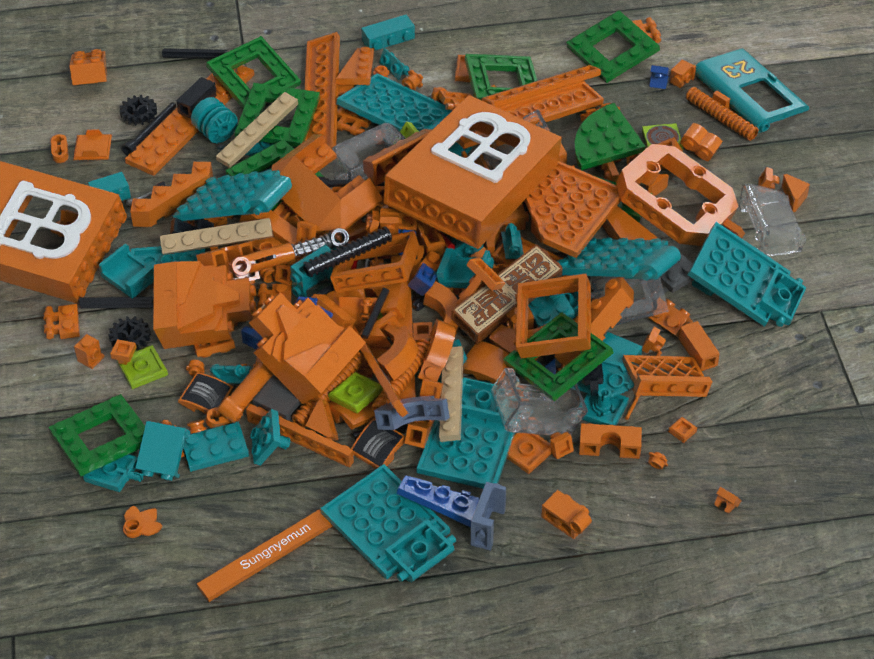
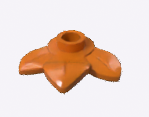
(143, 521)

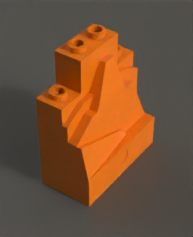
(198, 303)
(302, 345)

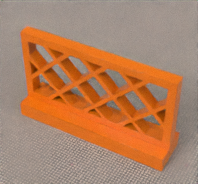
(665, 384)

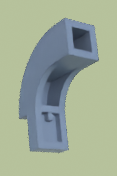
(418, 409)

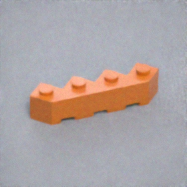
(167, 199)
(605, 312)

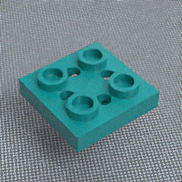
(603, 406)
(267, 437)

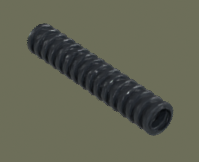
(348, 251)

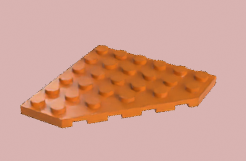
(571, 207)

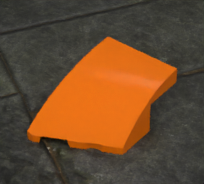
(485, 362)
(351, 418)

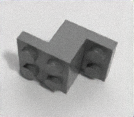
(677, 275)

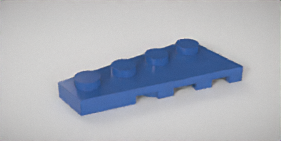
(440, 499)

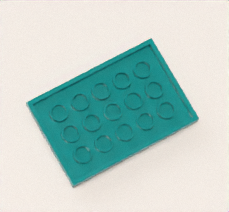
(393, 104)

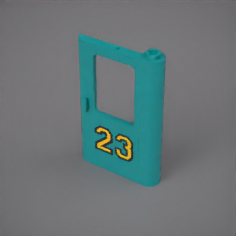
(739, 69)

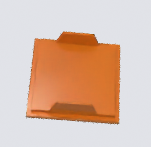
(93, 146)

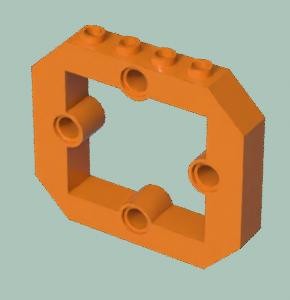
(658, 210)

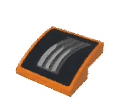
(205, 393)
(377, 446)

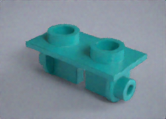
(393, 64)
(512, 242)
(230, 374)

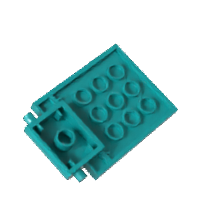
(235, 195)
(623, 258)
(746, 278)
(483, 442)
(389, 528)

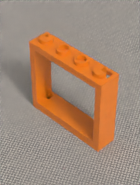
(348, 280)
(548, 287)

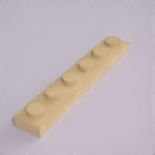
(257, 130)
(216, 236)
(452, 391)

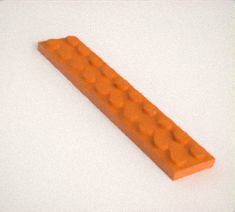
(320, 76)
(551, 105)
(174, 133)

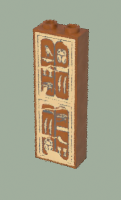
(488, 309)

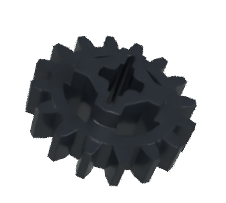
(138, 110)
(137, 329)

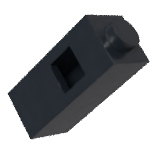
(197, 92)

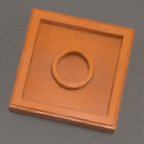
(528, 451)

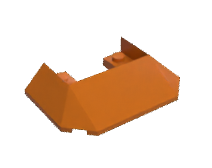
(313, 198)

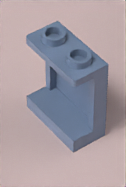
(482, 527)

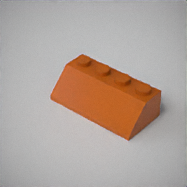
(381, 163)

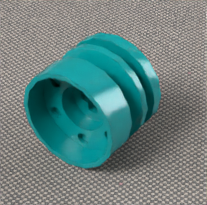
(214, 120)

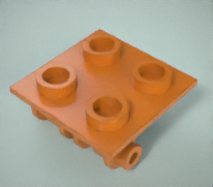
(358, 308)

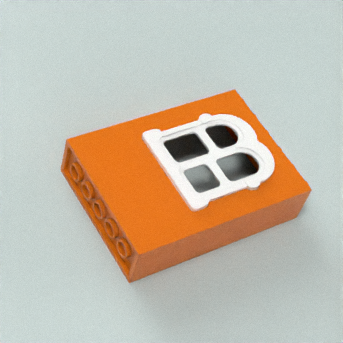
(455, 191)
(72, 266)

